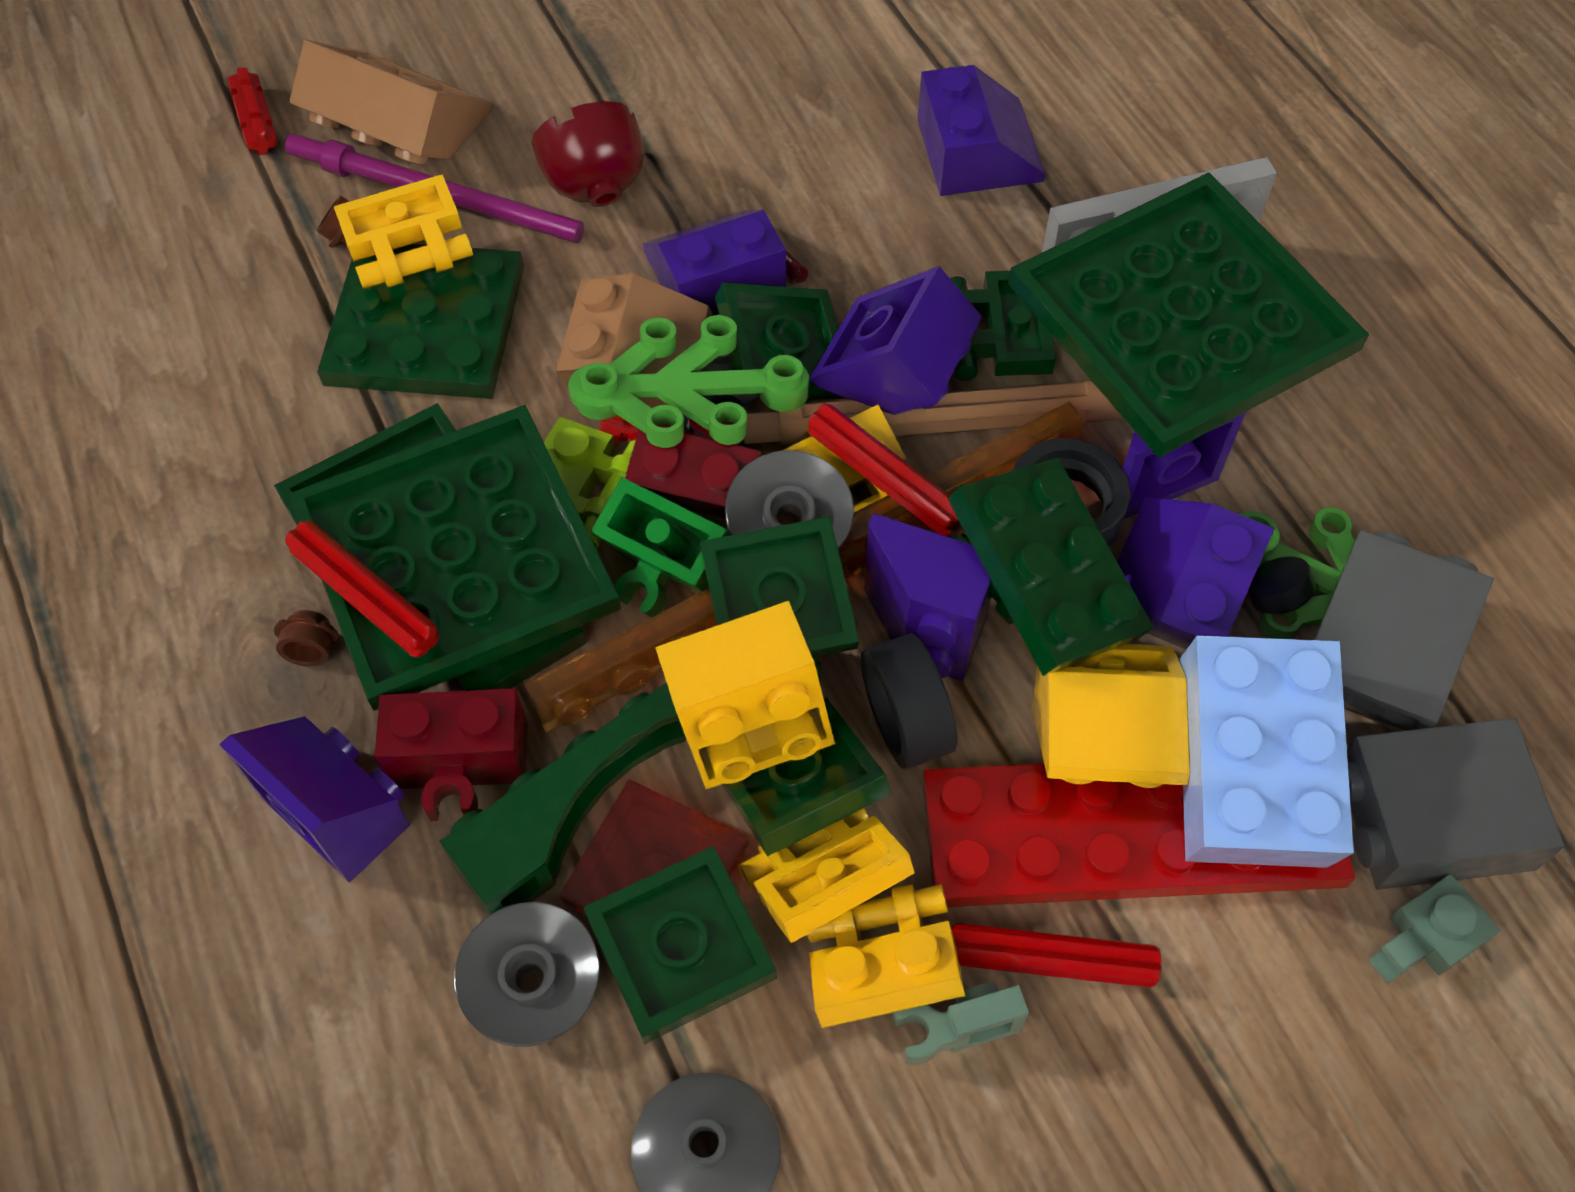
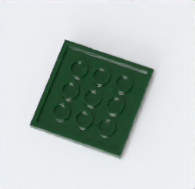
(1186, 312)
(473, 540)

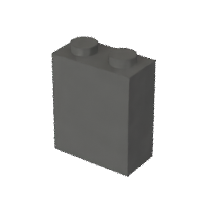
(1402, 627)
(1448, 804)

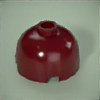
(592, 153)

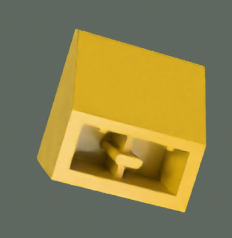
(746, 695)
(1115, 718)

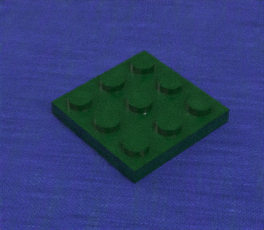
(428, 333)

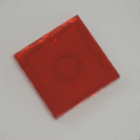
(643, 837)

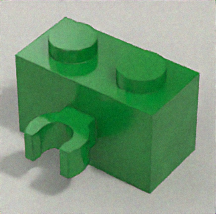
(659, 539)

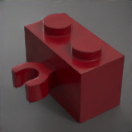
(690, 473)
(451, 743)

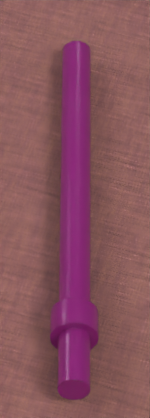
(343, 160)

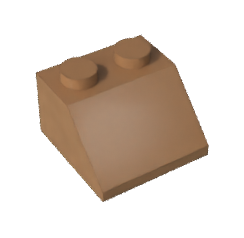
(609, 321)

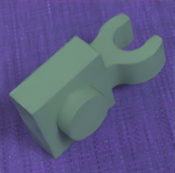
(1435, 926)
(975, 1019)

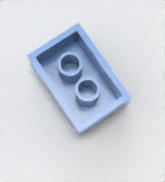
(1266, 753)

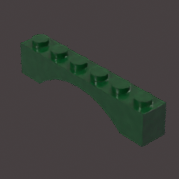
(520, 841)

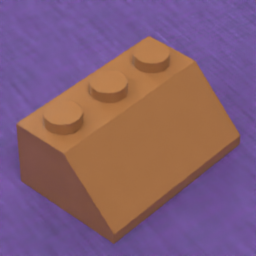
(385, 102)

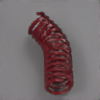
(793, 266)

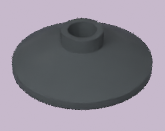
(791, 484)
(507, 947)
(713, 1103)

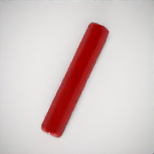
(884, 468)
(362, 588)
(1057, 955)

